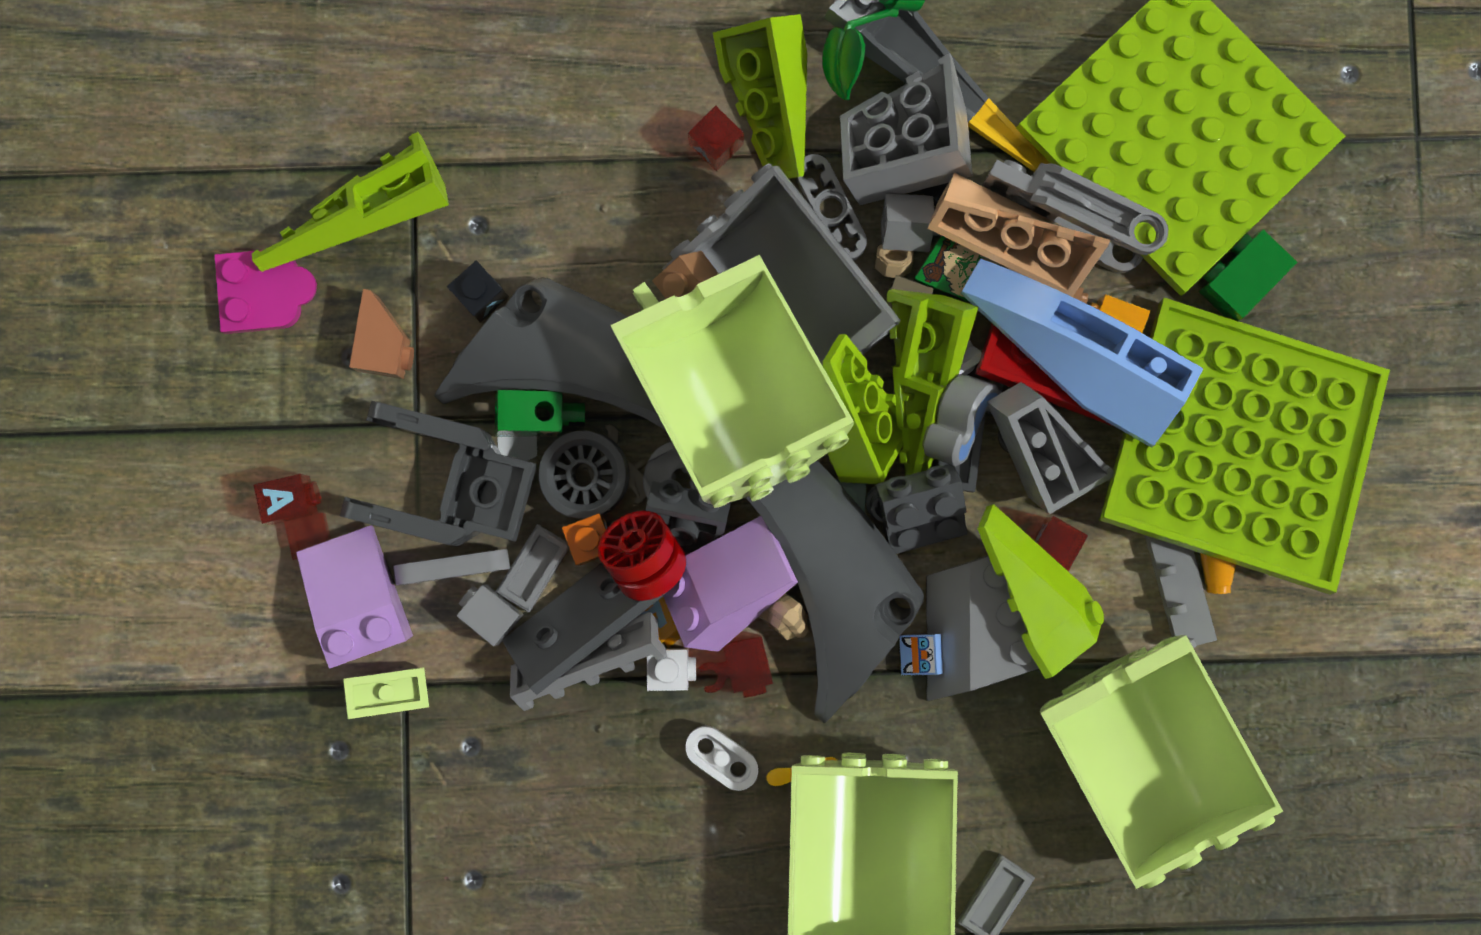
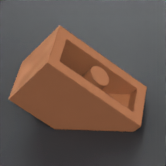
(379, 341)

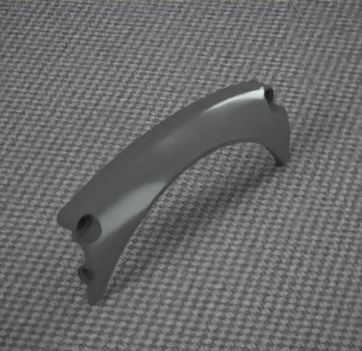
(829, 541)

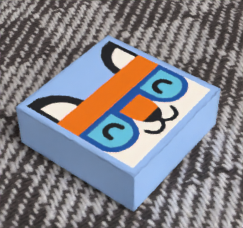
(921, 654)

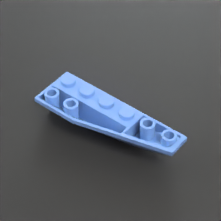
(1086, 351)

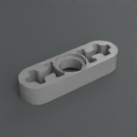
(828, 177)
(451, 567)

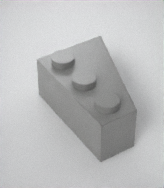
(1046, 449)

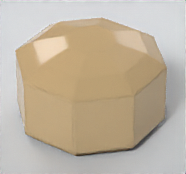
(893, 262)

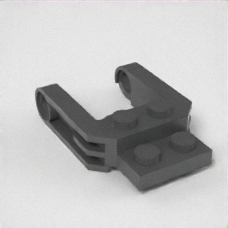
(482, 489)

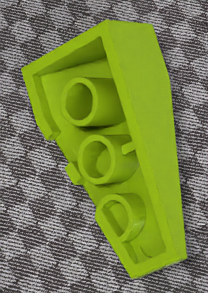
(769, 78)
(874, 435)
(1051, 601)

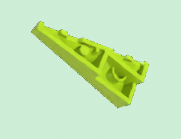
(389, 195)
(928, 357)

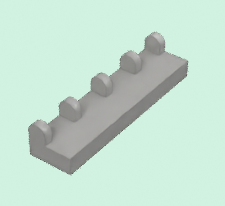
(1181, 591)
(628, 645)

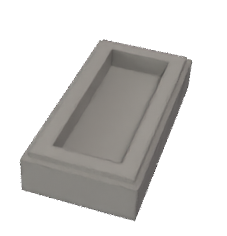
(533, 568)
(995, 898)

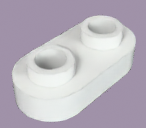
(723, 755)

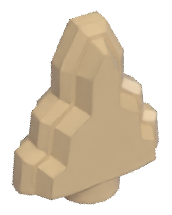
(787, 618)

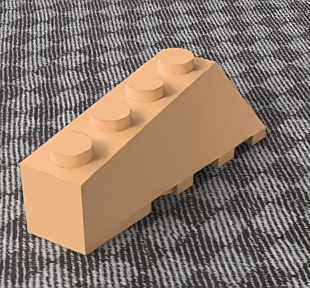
(1015, 235)

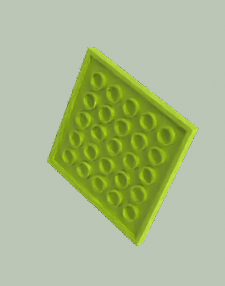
(1187, 126)
(1259, 455)

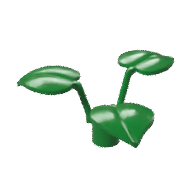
(845, 47)

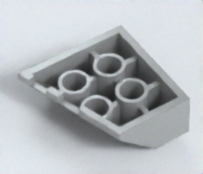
(907, 137)
(976, 629)

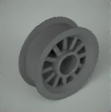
(552, 460)

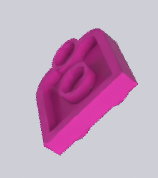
(259, 299)

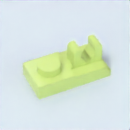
(385, 693)

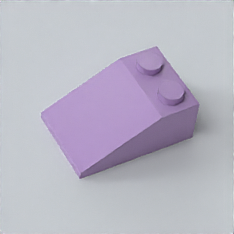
(729, 586)
(352, 597)

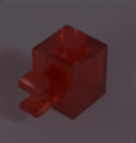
(745, 665)

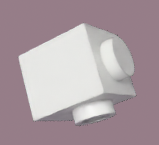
(671, 672)

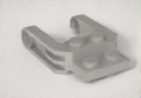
(1080, 207)

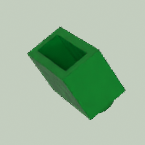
(1247, 276)

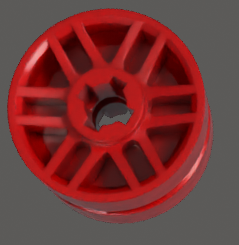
(642, 555)

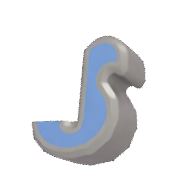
(958, 419)

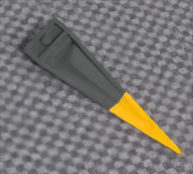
(909, 46)

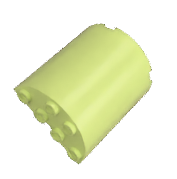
(735, 384)
(1160, 759)
(872, 846)

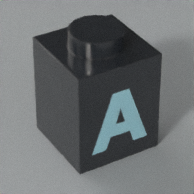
(478, 291)

